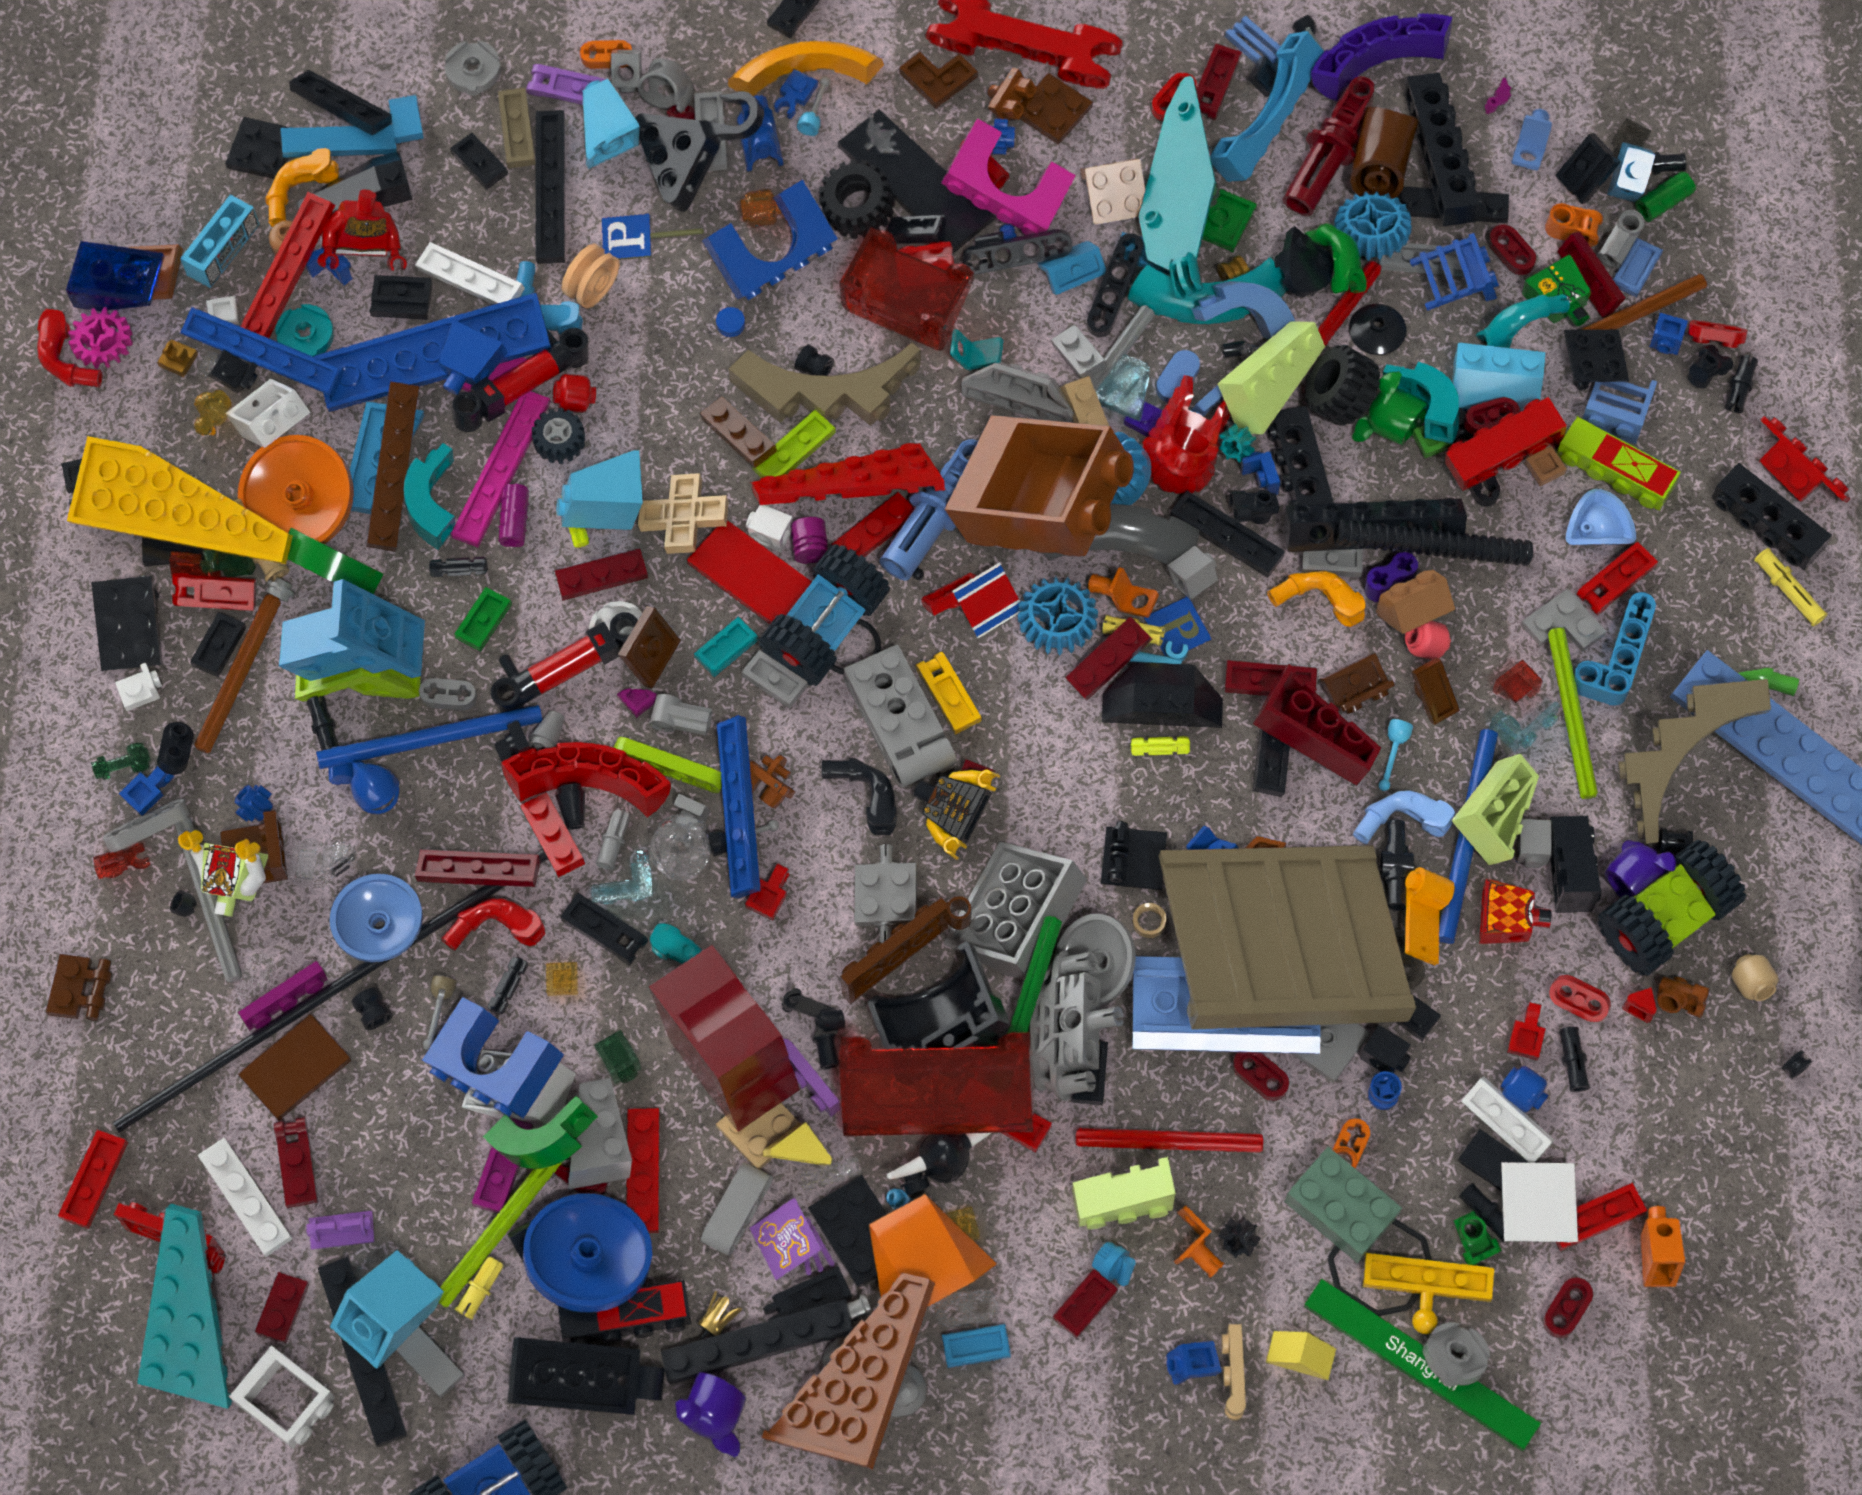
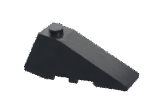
(380, 174)

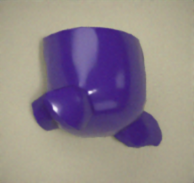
(1637, 868)
(713, 1412)

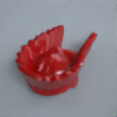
(1184, 443)

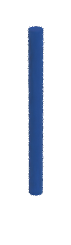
(427, 737)
(1464, 850)

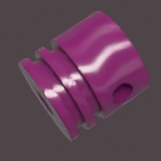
(809, 539)

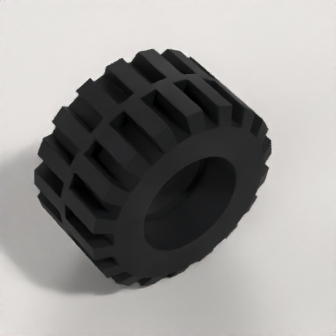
(847, 181)
(1342, 385)

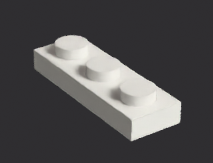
(1508, 1120)

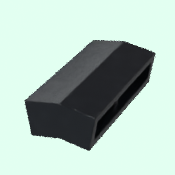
(1485, 1158)

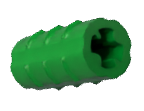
(1665, 196)

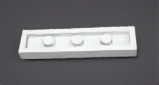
(468, 275)
(245, 1197)

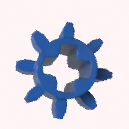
(1007, 137)
(253, 803)

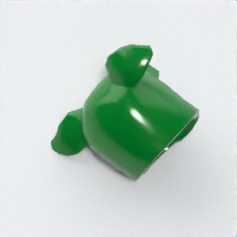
(1391, 413)

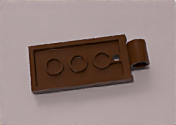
(902, 945)

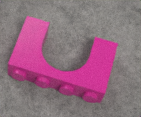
(970, 178)

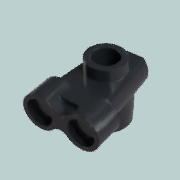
(1708, 366)
(1254, 506)

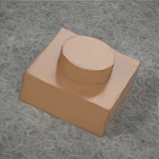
(1545, 466)

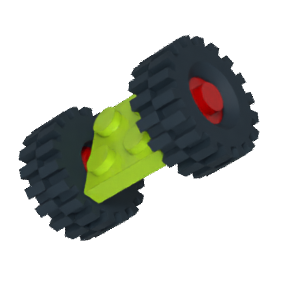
(1672, 908)

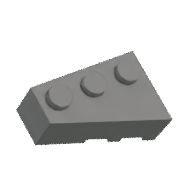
(604, 1143)

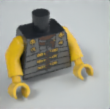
(955, 806)

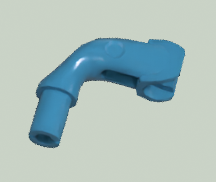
(556, 316)

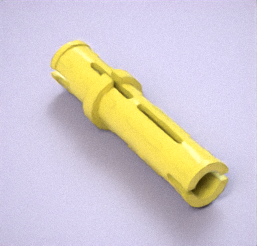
(1790, 586)

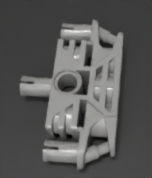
(1057, 1037)

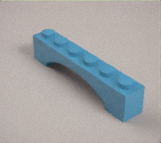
(1239, 154)

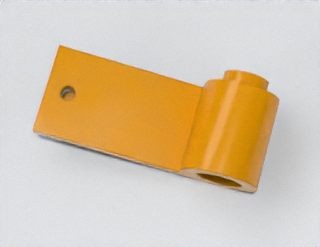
(1425, 897)

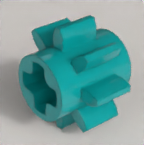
(1237, 442)

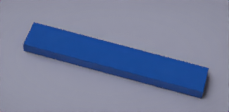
(262, 351)
(738, 807)

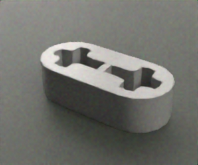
(445, 699)

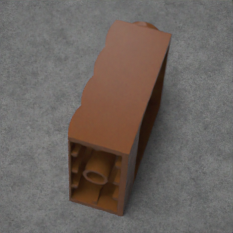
(1040, 485)

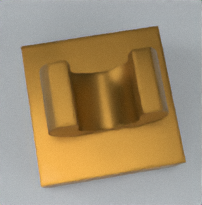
(177, 358)

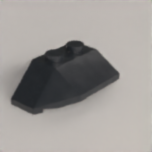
(1163, 697)

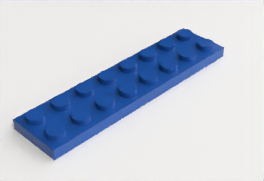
(415, 353)

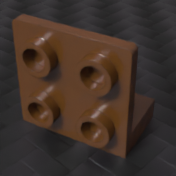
(271, 842)

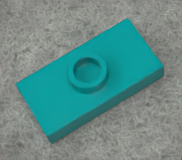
(726, 646)

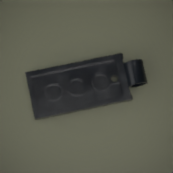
(580, 1376)

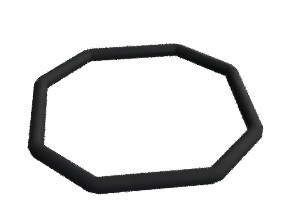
(1412, 1300)

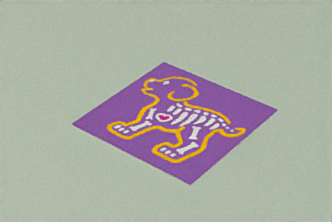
(785, 1238)

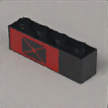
(647, 1311)

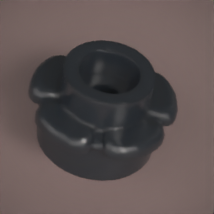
(915, 1183)

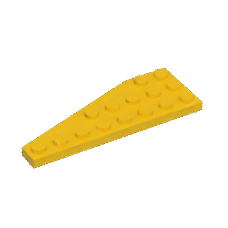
(145, 496)

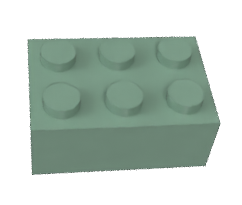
(1342, 1204)

